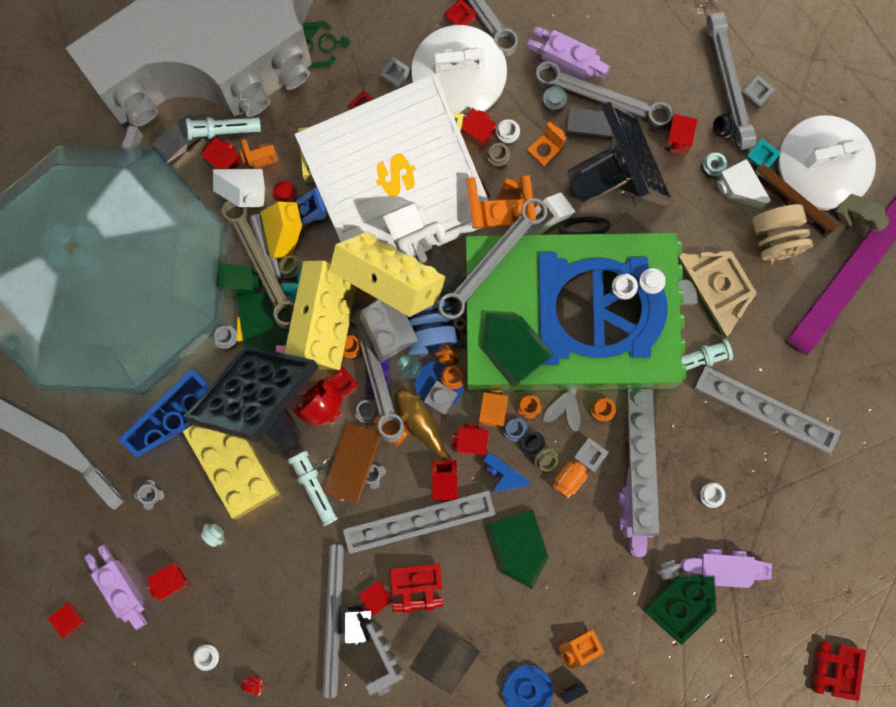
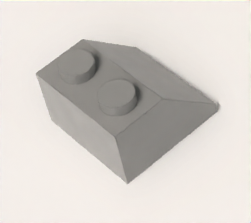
(387, 329)

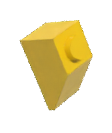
(281, 228)

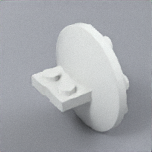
(466, 64)
(827, 161)

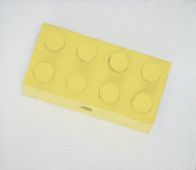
(387, 273)
(320, 316)
(232, 469)

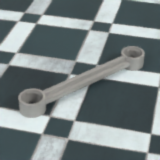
(494, 25)
(603, 95)
(743, 132)
(493, 258)
(376, 378)

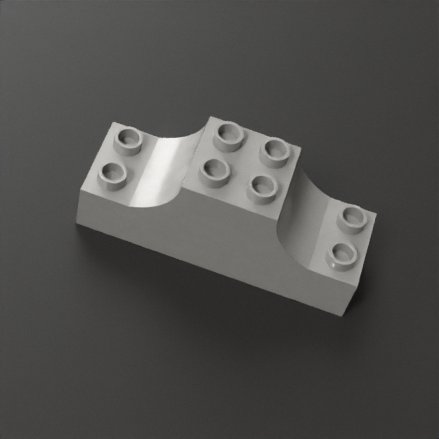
(195, 49)

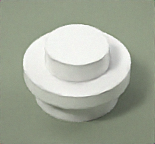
(507, 131)
(652, 281)
(624, 286)
(712, 495)
(206, 657)

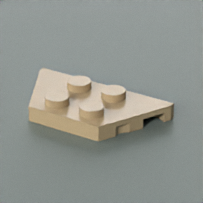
(720, 285)

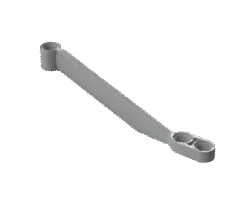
(57, 445)

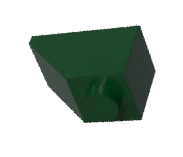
(237, 280)

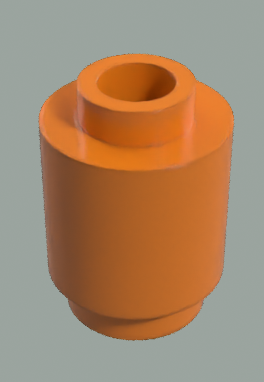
(391, 428)
(570, 478)

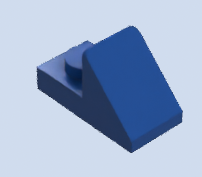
(311, 207)
(511, 478)

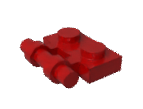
(412, 580)
(847, 671)

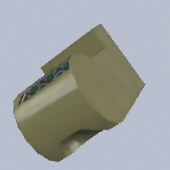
(863, 212)

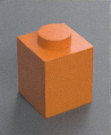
(493, 408)

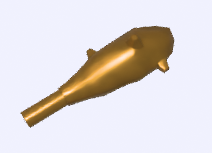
(420, 421)

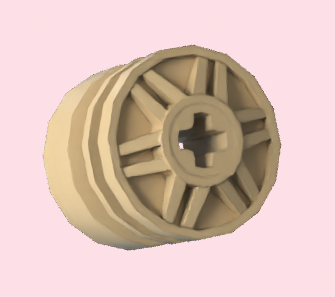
(782, 232)

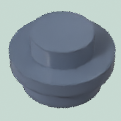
(515, 429)

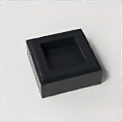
(573, 692)

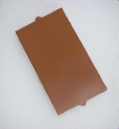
(352, 463)

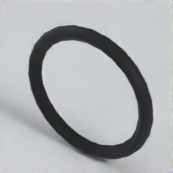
(585, 219)

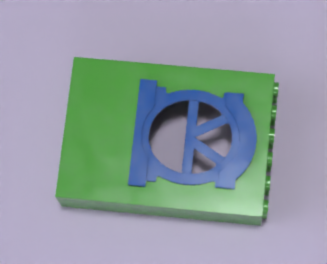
(528, 286)

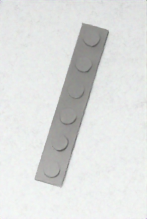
(767, 410)
(642, 463)
(419, 522)

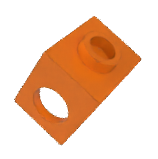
(554, 138)

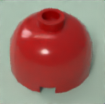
(320, 404)

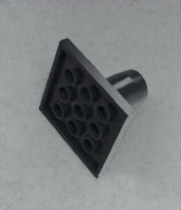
(619, 164)
(253, 398)

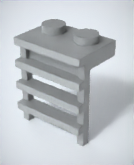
(383, 682)

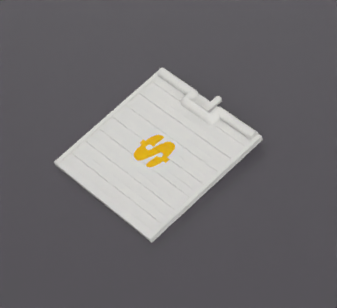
(391, 157)

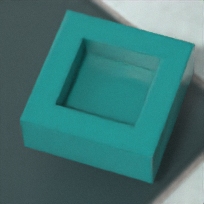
(763, 153)

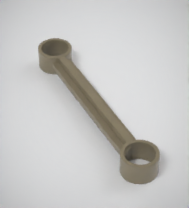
(259, 262)

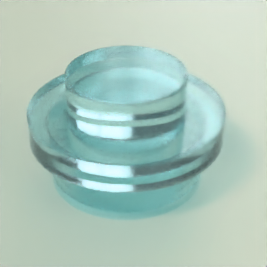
(409, 367)

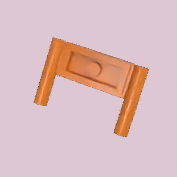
(498, 212)

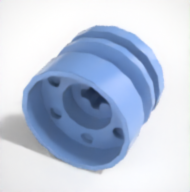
(430, 330)

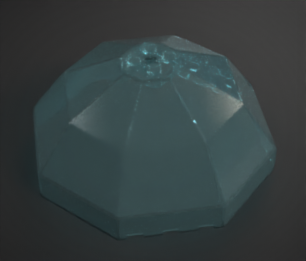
(134, 290)

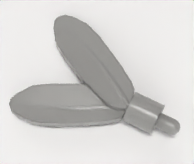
(568, 402)

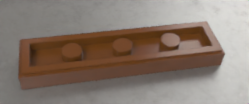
(790, 196)

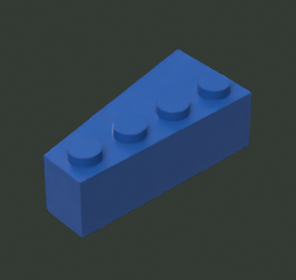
(166, 417)

